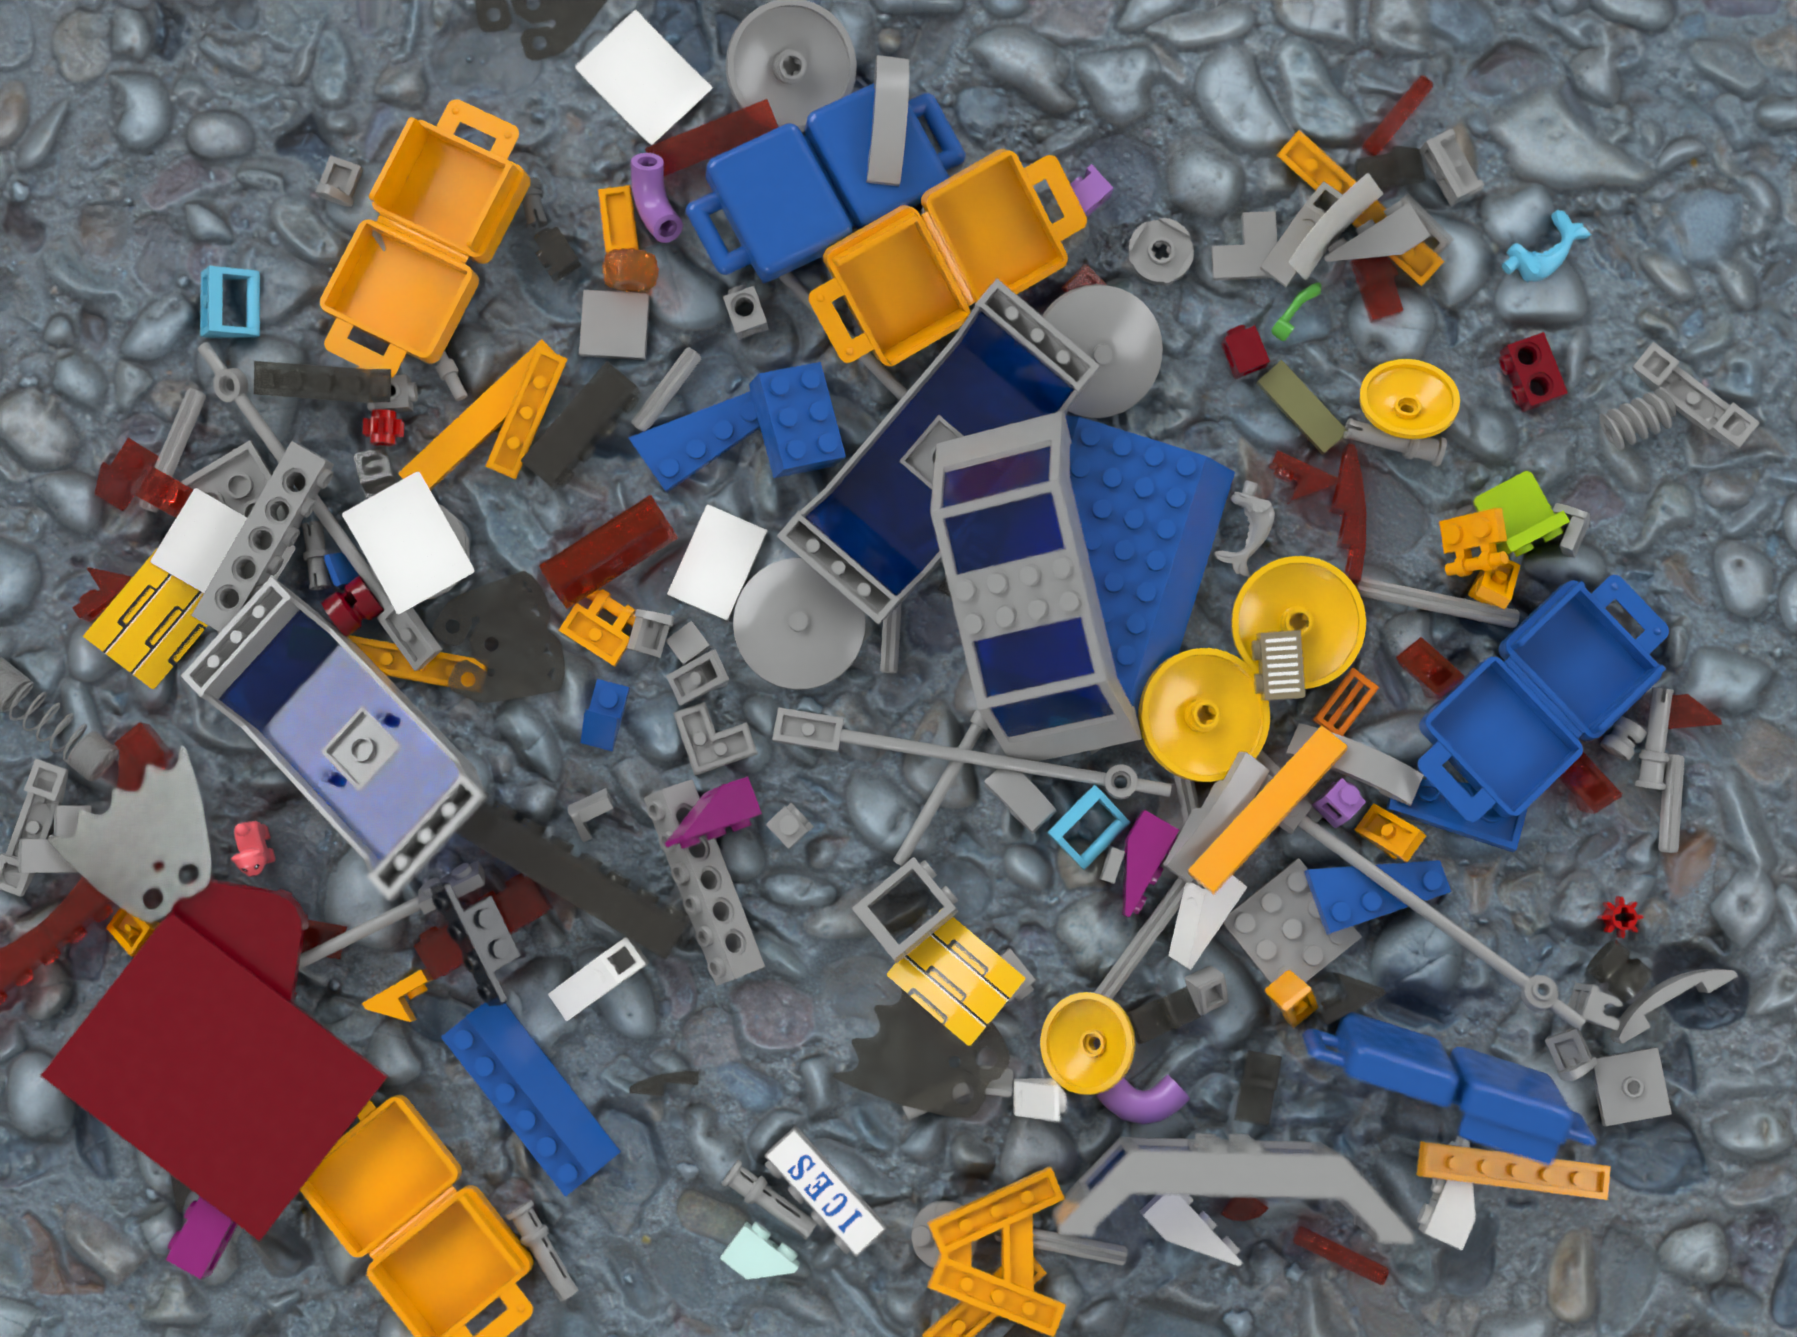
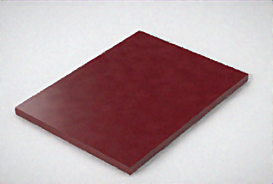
(214, 1075)

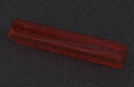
(1397, 116)
(1341, 1255)

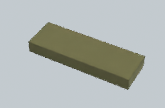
(1301, 407)

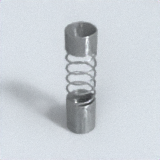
(89, 756)

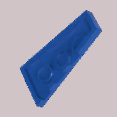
(693, 441)
(1434, 810)
(1350, 897)

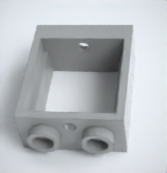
(944, 895)

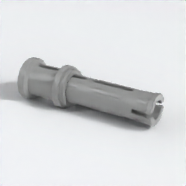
(1425, 449)
(1654, 755)
(756, 1190)
(535, 1236)

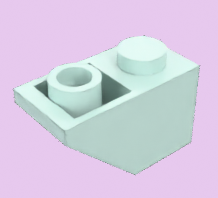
(757, 1256)

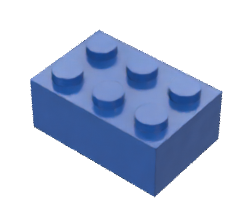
(797, 419)

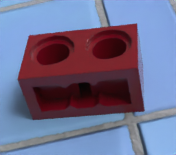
(1541, 370)

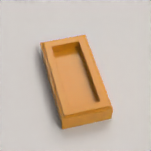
(618, 218)

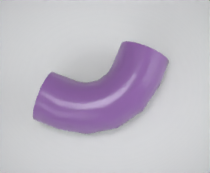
(651, 197)
(1146, 1105)

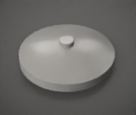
(792, 57)
(1119, 337)
(796, 626)

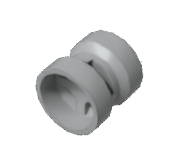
(1623, 738)

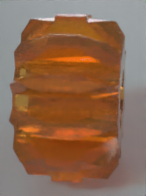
(630, 270)

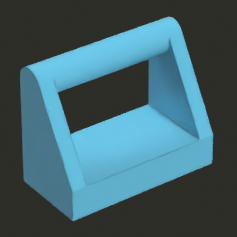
(212, 302)
(1062, 826)

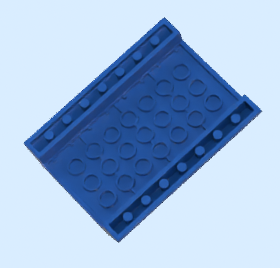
(1147, 536)

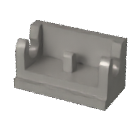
(1450, 167)
(1591, 1003)

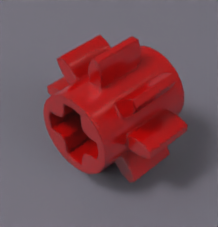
(383, 427)
(1620, 926)

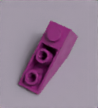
(717, 809)
(1144, 851)

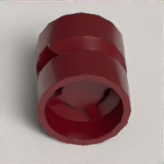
(345, 615)

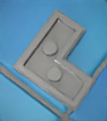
(1244, 260)
(711, 749)
(40, 854)

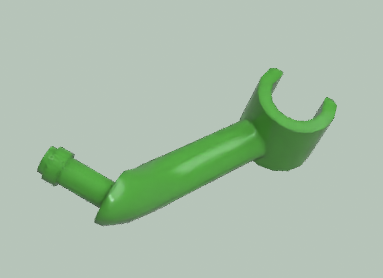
(1282, 327)

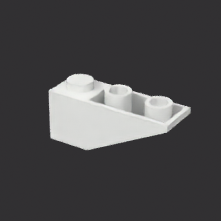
(1201, 918)
(598, 978)
(1038, 1098)
(1450, 1209)
(1183, 1226)

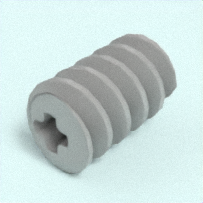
(1638, 417)

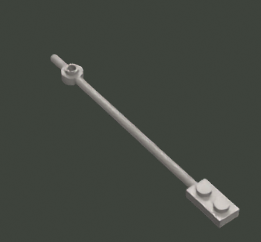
(405, 628)
(827, 732)
(462, 880)
(1528, 986)

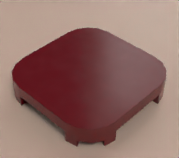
(253, 926)

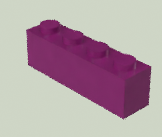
(201, 1240)

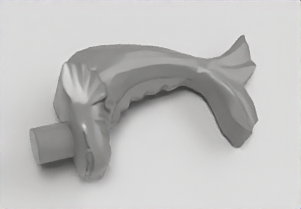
(1261, 518)

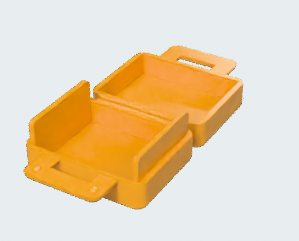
(436, 210)
(919, 273)
(432, 1248)

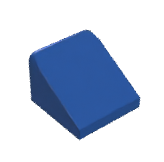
(340, 569)

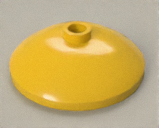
(1409, 399)
(1069, 1043)

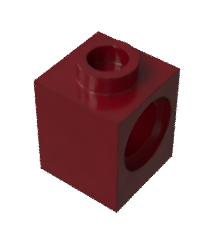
(1244, 351)

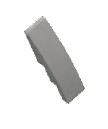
(1218, 811)

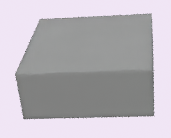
(1112, 865)

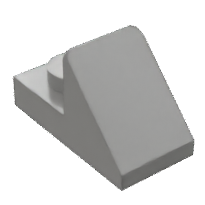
(698, 677)

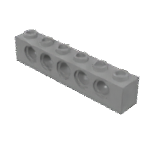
(262, 519)
(713, 895)

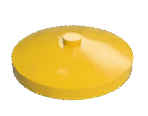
(1304, 597)
(1202, 713)

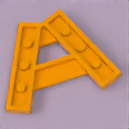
(1012, 1212)

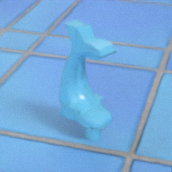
(1541, 265)

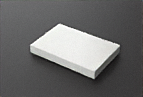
(717, 562)

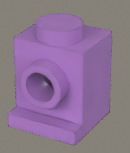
(1092, 190)
(1343, 798)

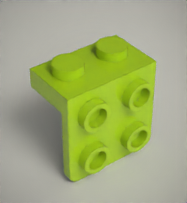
(1524, 512)

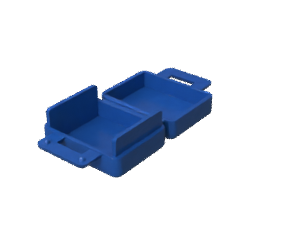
(803, 193)
(1562, 679)
(1500, 1100)

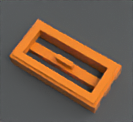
(1362, 680)

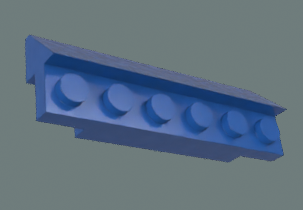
(531, 1095)

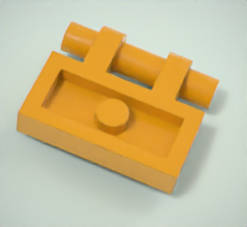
(1470, 532)
(595, 633)

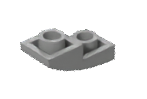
(1021, 798)

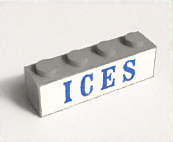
(825, 1191)

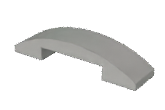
(889, 120)
(1693, 399)
(1368, 766)
(36, 821)
(1633, 1019)

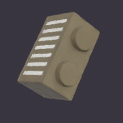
(1279, 665)

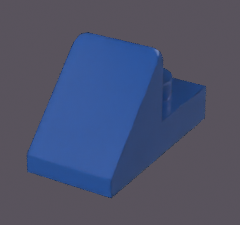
(604, 715)

